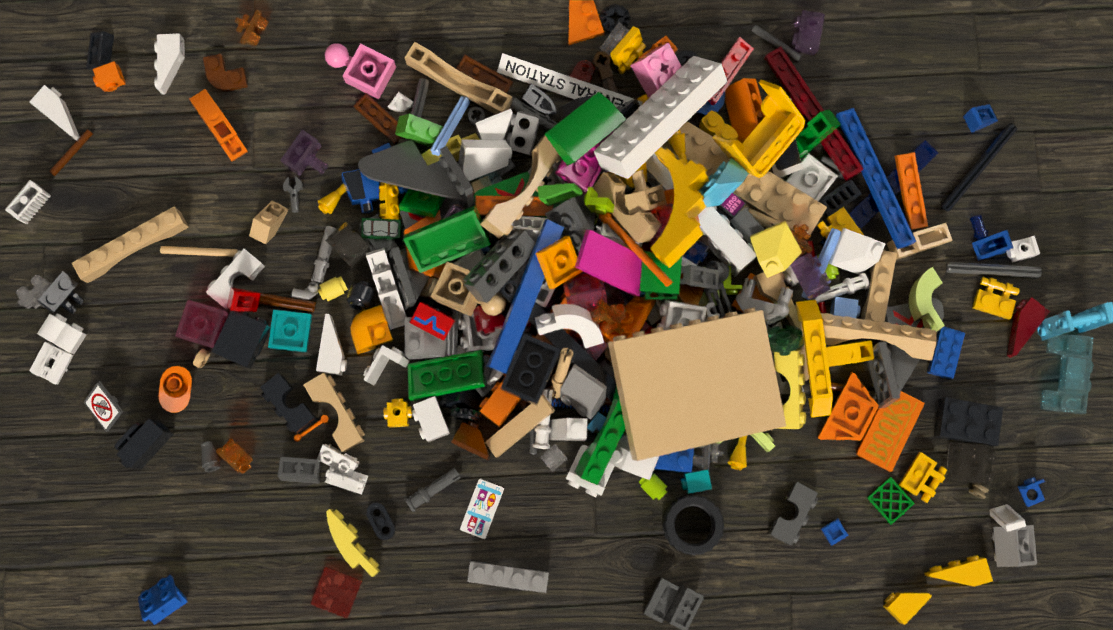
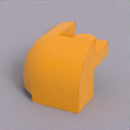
(370, 329)

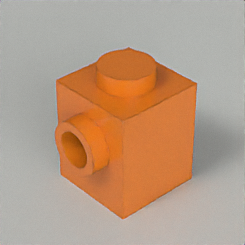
(108, 77)

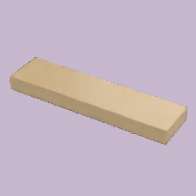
(519, 426)

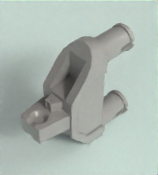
(771, 311)

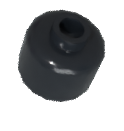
(360, 295)

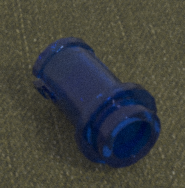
(979, 227)

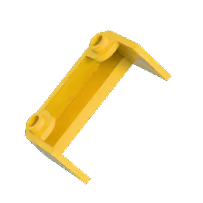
(771, 135)

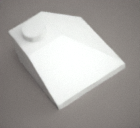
(495, 127)
(856, 252)
(622, 459)

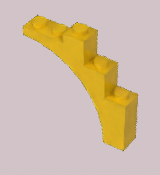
(682, 227)

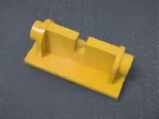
(390, 208)

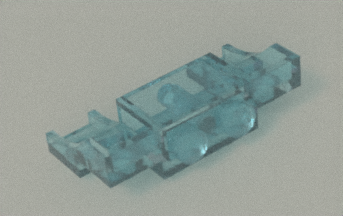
(1073, 376)

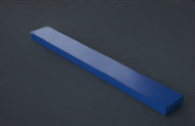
(876, 179)
(523, 301)

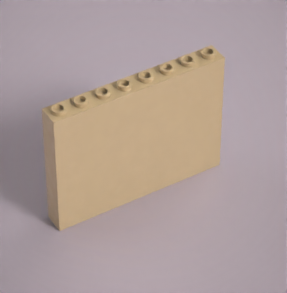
(696, 383)

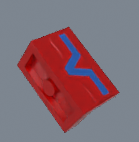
(432, 321)

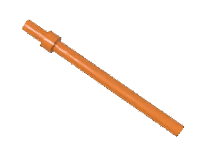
(608, 218)

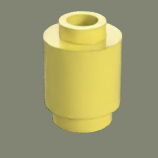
(332, 288)

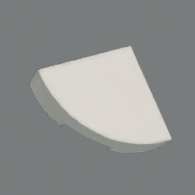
(400, 103)

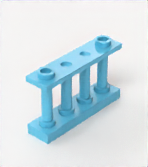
(1083, 321)

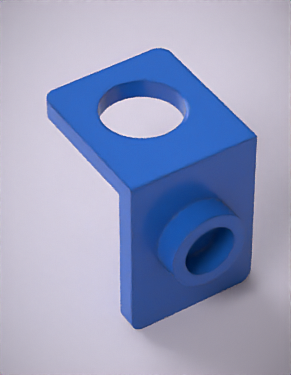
(1031, 483)

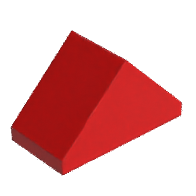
(243, 300)

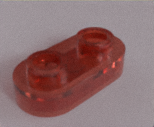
(583, 75)

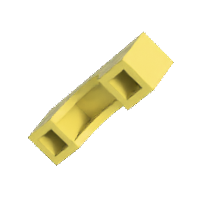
(791, 368)

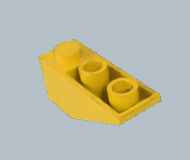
(850, 353)
(971, 572)

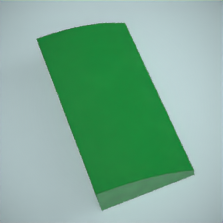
(584, 128)
(447, 239)

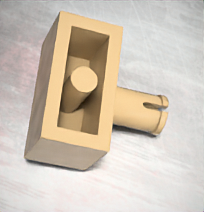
(644, 197)

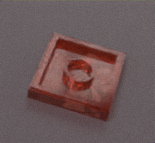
(336, 592)

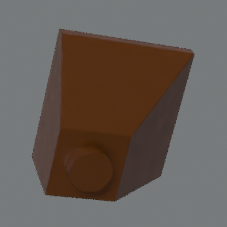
(471, 439)

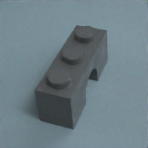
(802, 499)

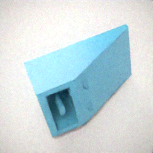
(723, 183)

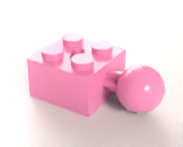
(357, 66)
(656, 68)

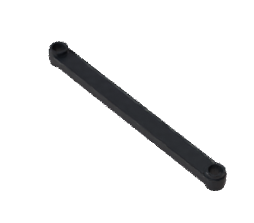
(562, 339)

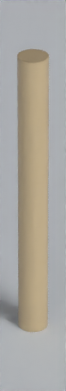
(198, 251)

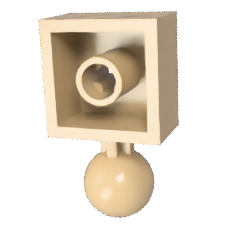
(462, 300)

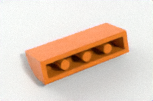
(744, 106)

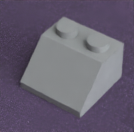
(422, 344)
(583, 392)
(1014, 547)

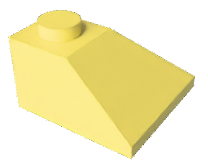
(775, 248)

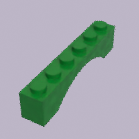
(597, 456)

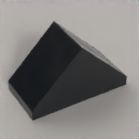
(464, 399)

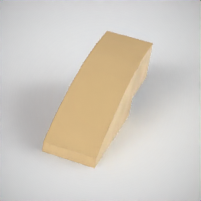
(925, 240)

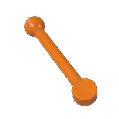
(324, 419)

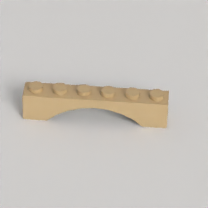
(438, 70)
(502, 215)
(105, 257)
(771, 288)
(915, 341)

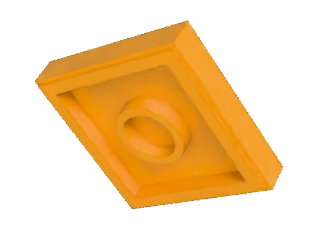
(558, 262)

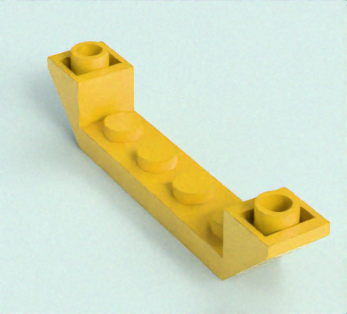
(816, 357)

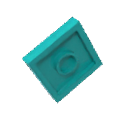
(290, 331)

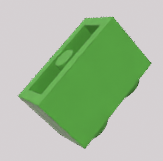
(417, 129)

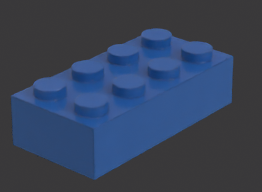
(946, 353)

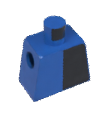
(361, 189)

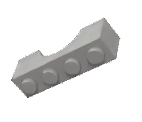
(508, 576)

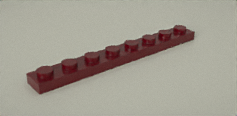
(809, 108)

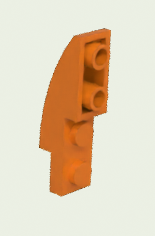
(218, 125)

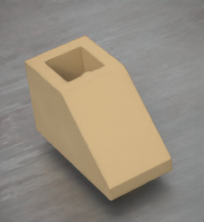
(268, 222)

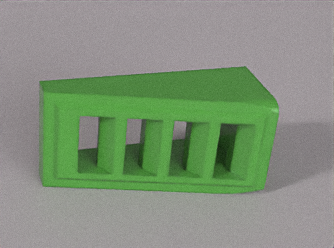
(557, 193)

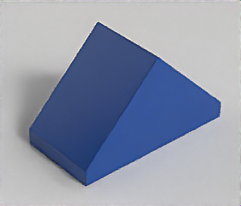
(980, 117)
(993, 245)

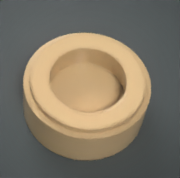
(201, 358)

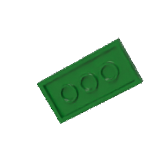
(446, 375)

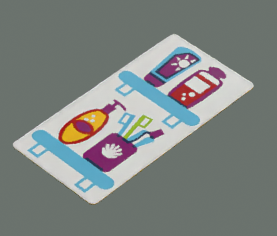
(482, 508)

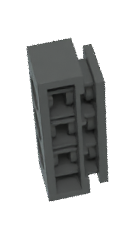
(499, 265)

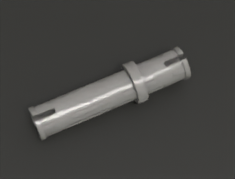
(321, 263)

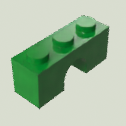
(817, 130)

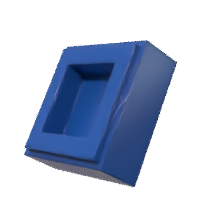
(834, 532)

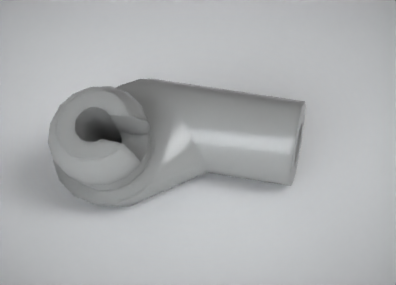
(308, 293)

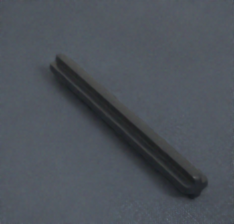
(979, 166)

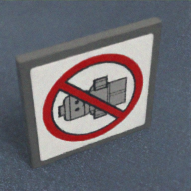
(103, 406)

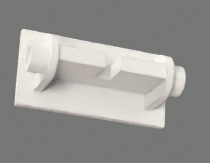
(338, 461)
(355, 483)

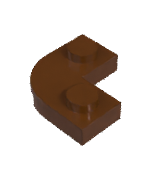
(223, 79)

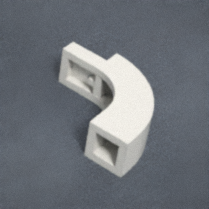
(573, 318)

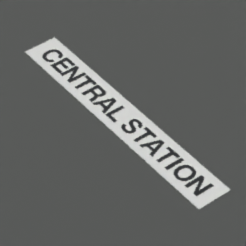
(555, 81)

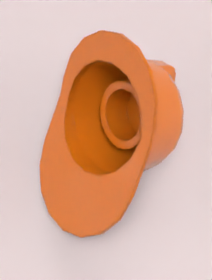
(175, 389)

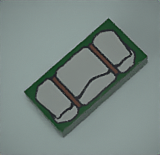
(380, 229)

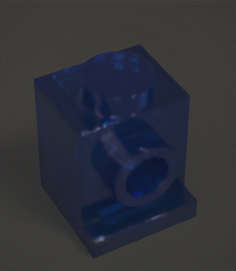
(700, 255)

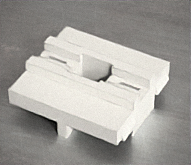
(55, 373)

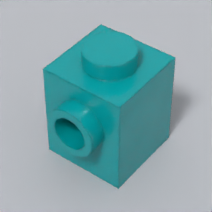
(696, 481)

